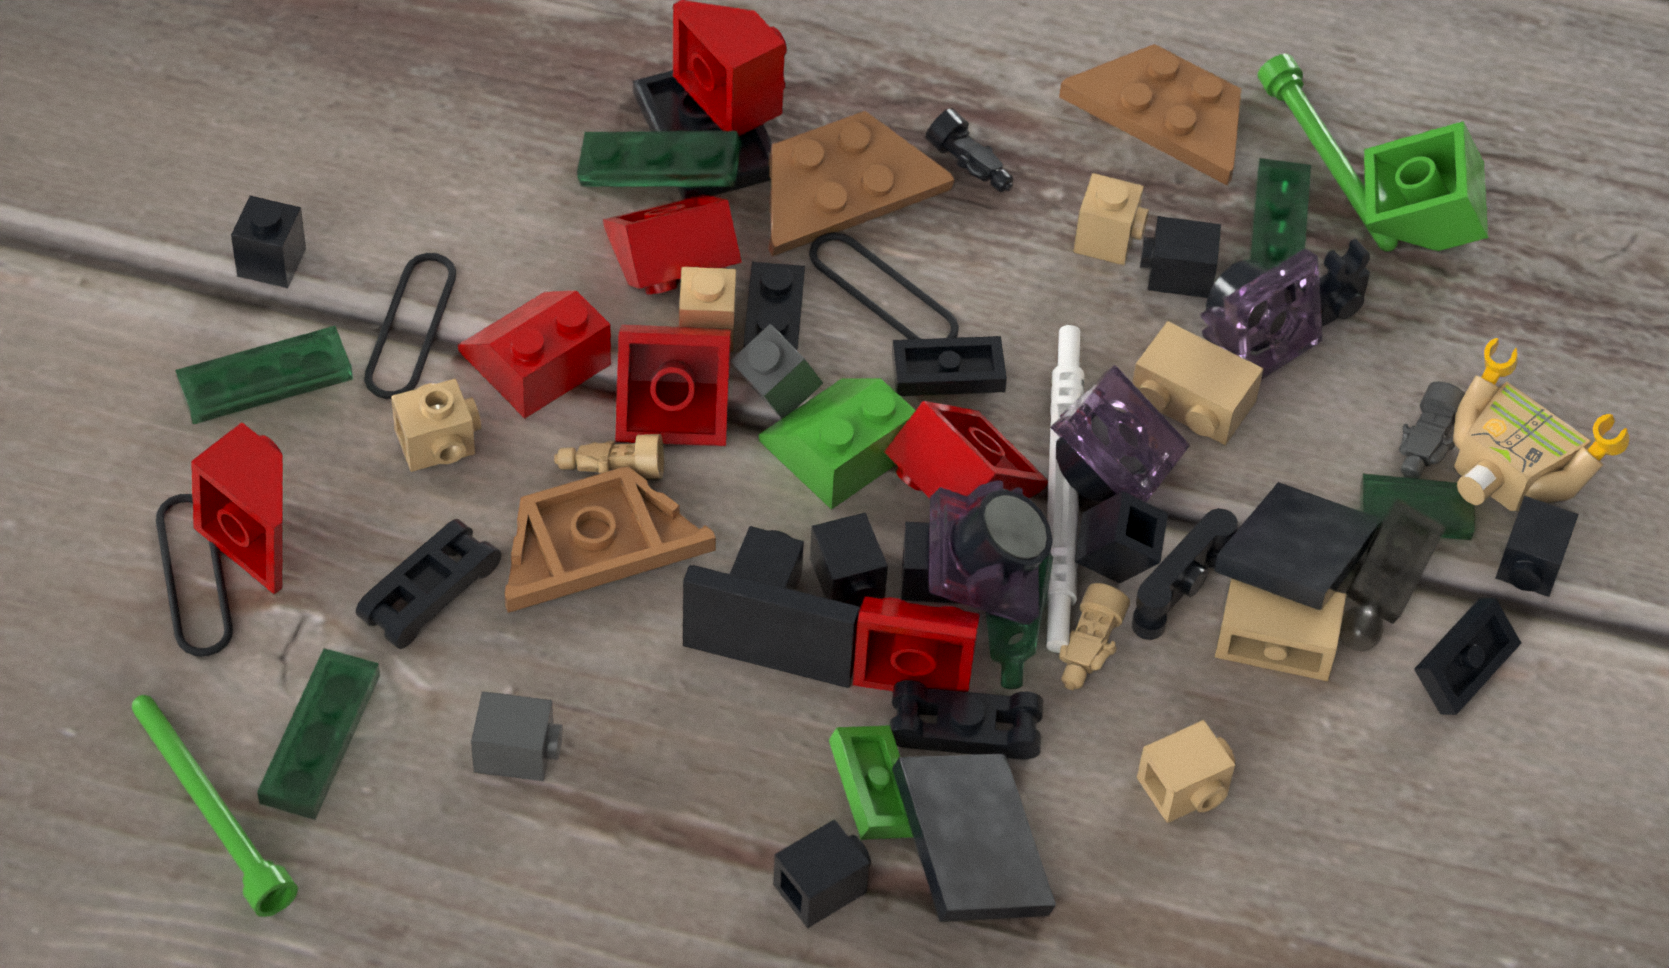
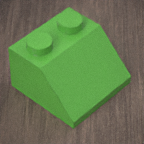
(1427, 189)
(840, 437)

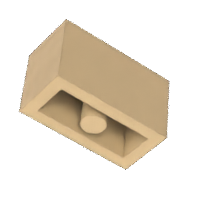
(1197, 382)
(1279, 632)

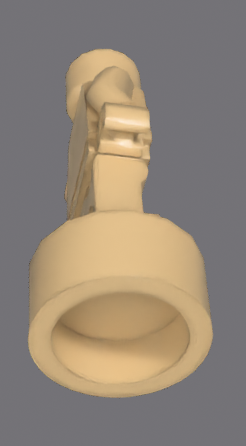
(643, 456)
(1088, 646)

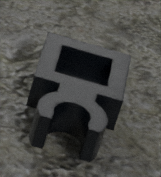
(1344, 284)

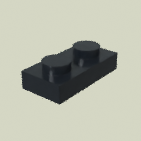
(775, 299)
(949, 366)
(1467, 656)

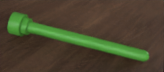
(1283, 80)
(266, 885)

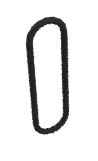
(887, 269)
(391, 314)
(171, 590)

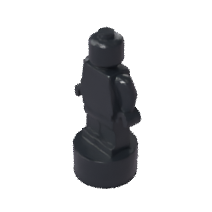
(951, 134)

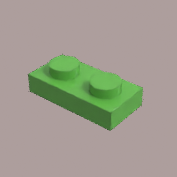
(865, 767)

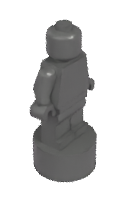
(1427, 440)

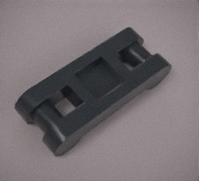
(1181, 572)
(427, 582)
(966, 721)

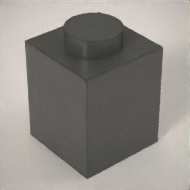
(776, 371)
(514, 736)

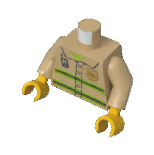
(1519, 447)

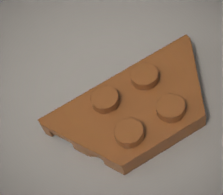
(1164, 105)
(844, 178)
(596, 535)

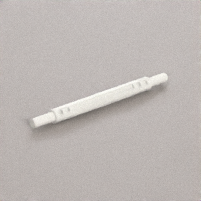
(1062, 498)

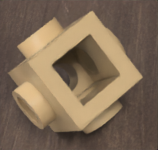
(435, 424)

